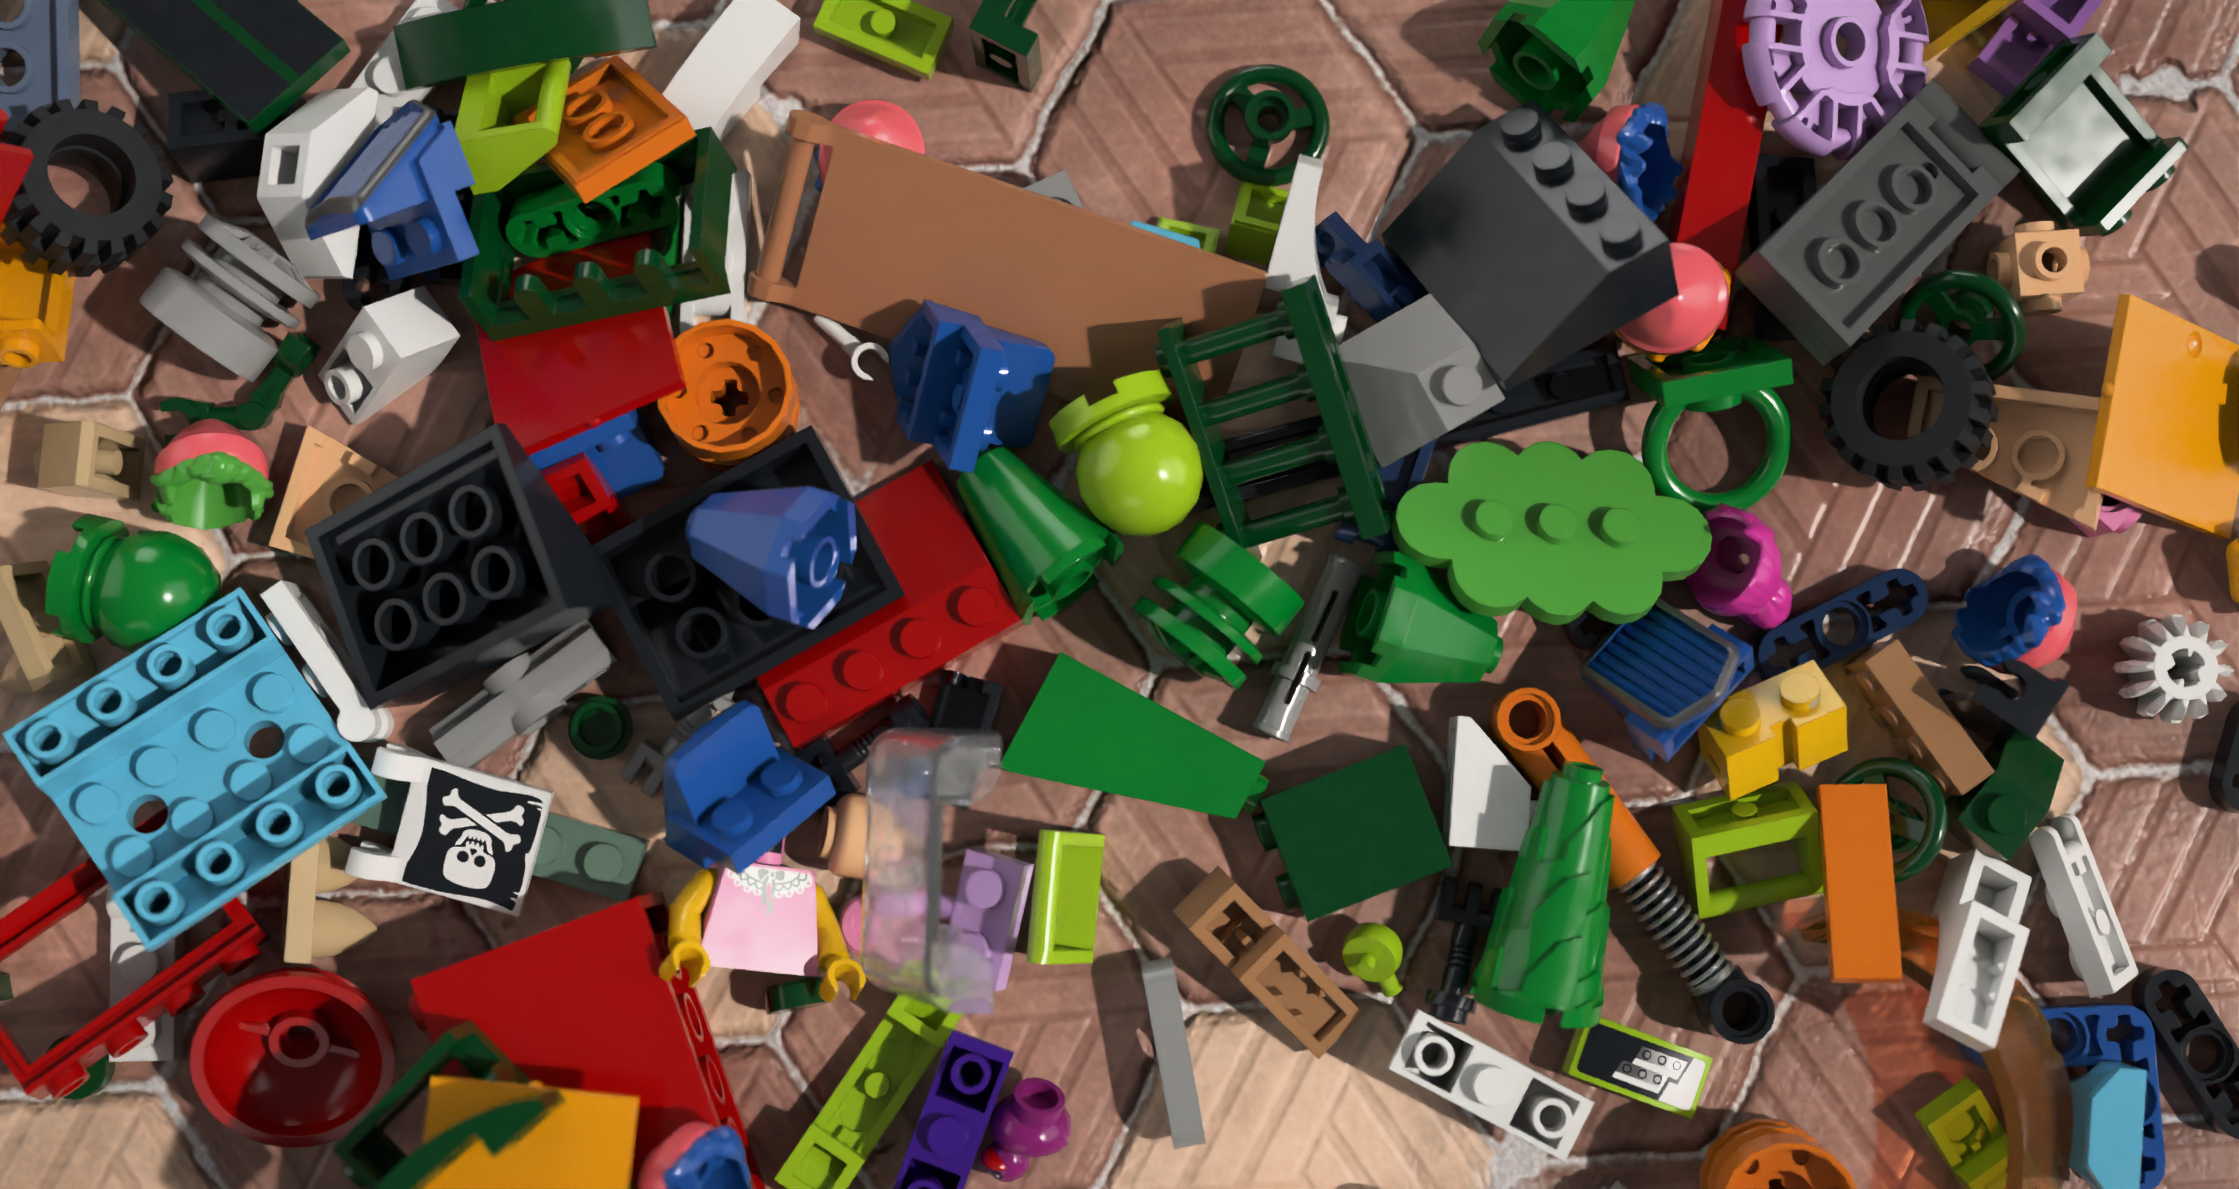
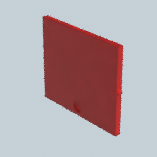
(582, 373)

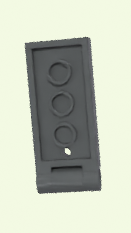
(1877, 223)

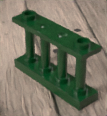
(1317, 379)

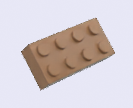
(1916, 717)

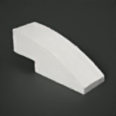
(732, 63)

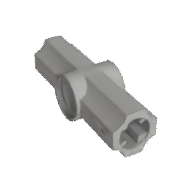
(524, 694)

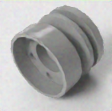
(230, 297)

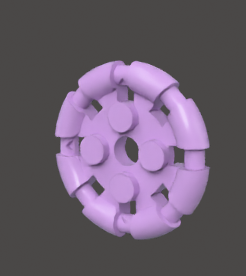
(1880, 59)

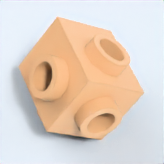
(2040, 266)

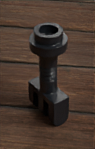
(840, 762)
(1450, 1002)

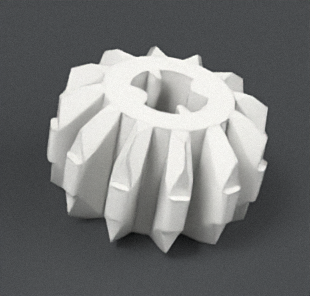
(2189, 684)

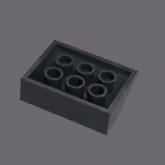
(1531, 246)
(454, 570)
(698, 630)

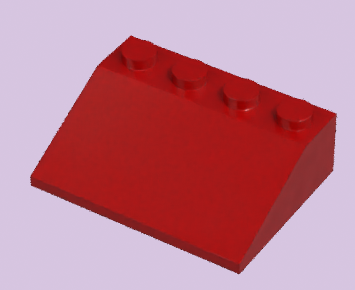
(947, 614)

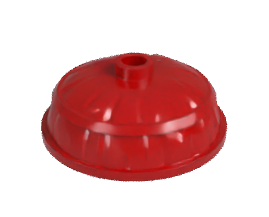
(286, 1083)

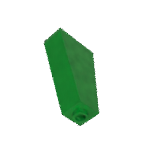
(1121, 743)

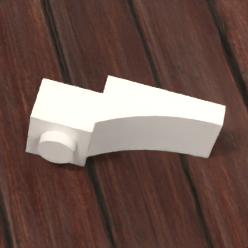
(1296, 250)
(1977, 947)

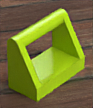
(484, 124)
(1751, 821)
(1065, 897)

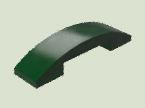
(518, 36)
(496, 1128)

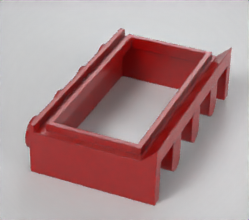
(123, 1024)

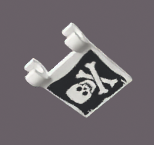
(458, 833)

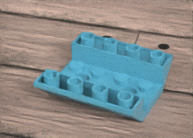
(179, 732)

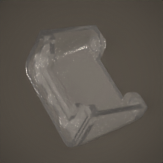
(902, 939)

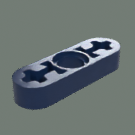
(1871, 591)

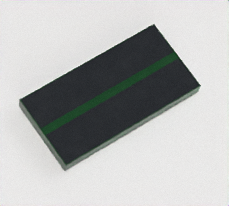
(240, 52)

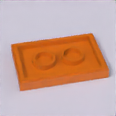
(611, 128)

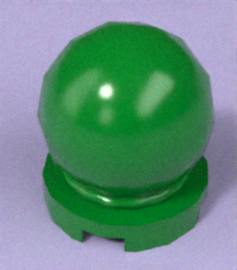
(127, 584)

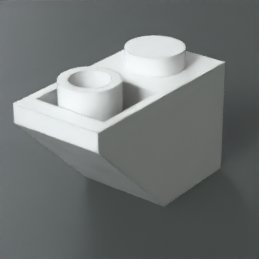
(387, 352)

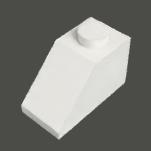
(1483, 792)

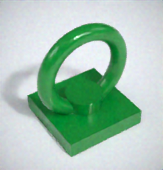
(1712, 382)

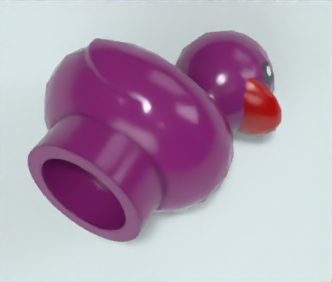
(1026, 1126)

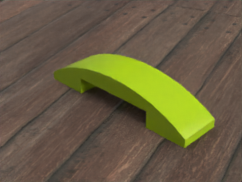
(868, 1096)

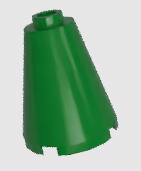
(1034, 534)

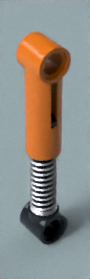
(1634, 872)

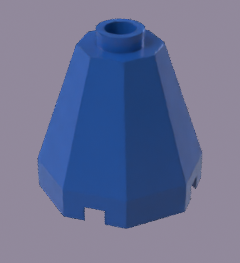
(777, 548)

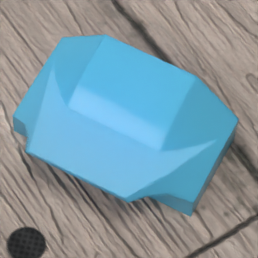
(2108, 1125)

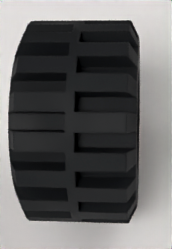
(116, 158)
(1877, 363)

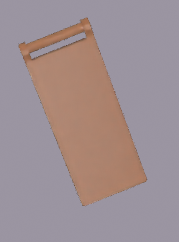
(921, 229)

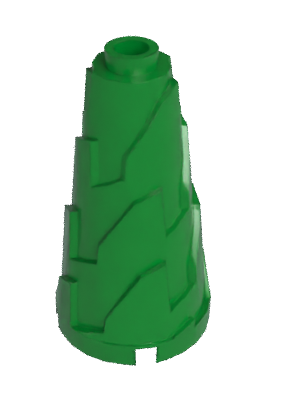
(1554, 915)

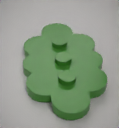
(1551, 532)

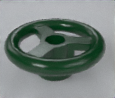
(1266, 103)
(1973, 306)
(1908, 822)

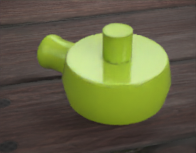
(1374, 955)

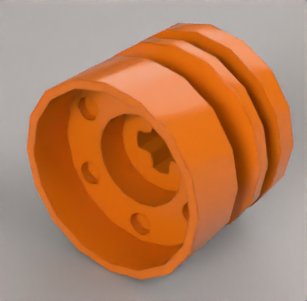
(725, 360)
(1770, 1150)

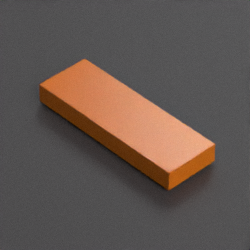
(1858, 884)

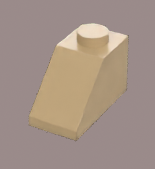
(90, 461)

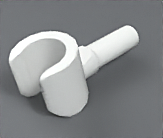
(850, 344)

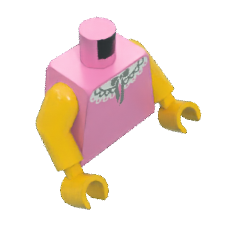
(759, 922)

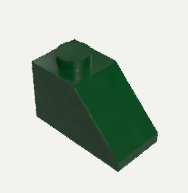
(2008, 803)

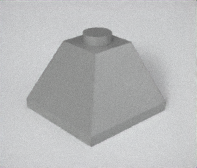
(1416, 379)

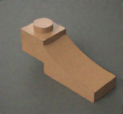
(1267, 962)

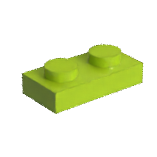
(889, 31)

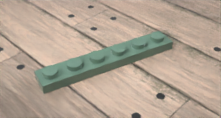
(569, 851)

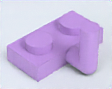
(990, 906)

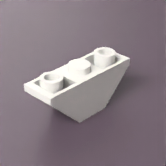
(298, 166)
(1491, 1084)

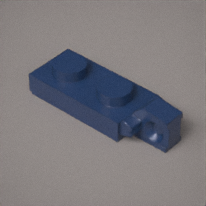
(1364, 269)

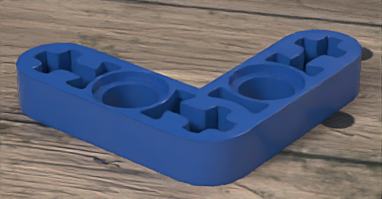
(2090, 1046)

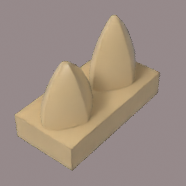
(39, 657)
(319, 926)

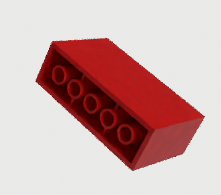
(596, 1017)

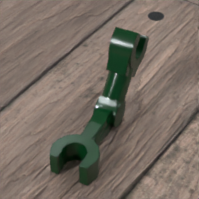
(290, 362)

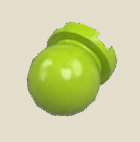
(1134, 461)

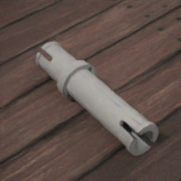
(1276, 717)

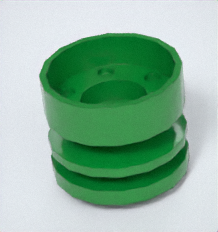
(1217, 606)

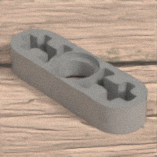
(1173, 1053)

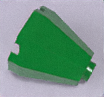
(1556, 50)
(1414, 628)

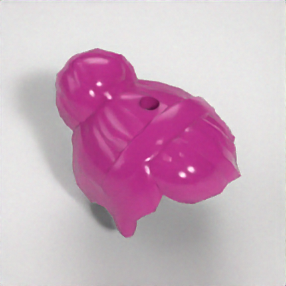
(1739, 588)

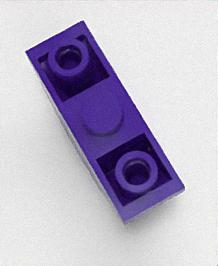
(954, 1114)

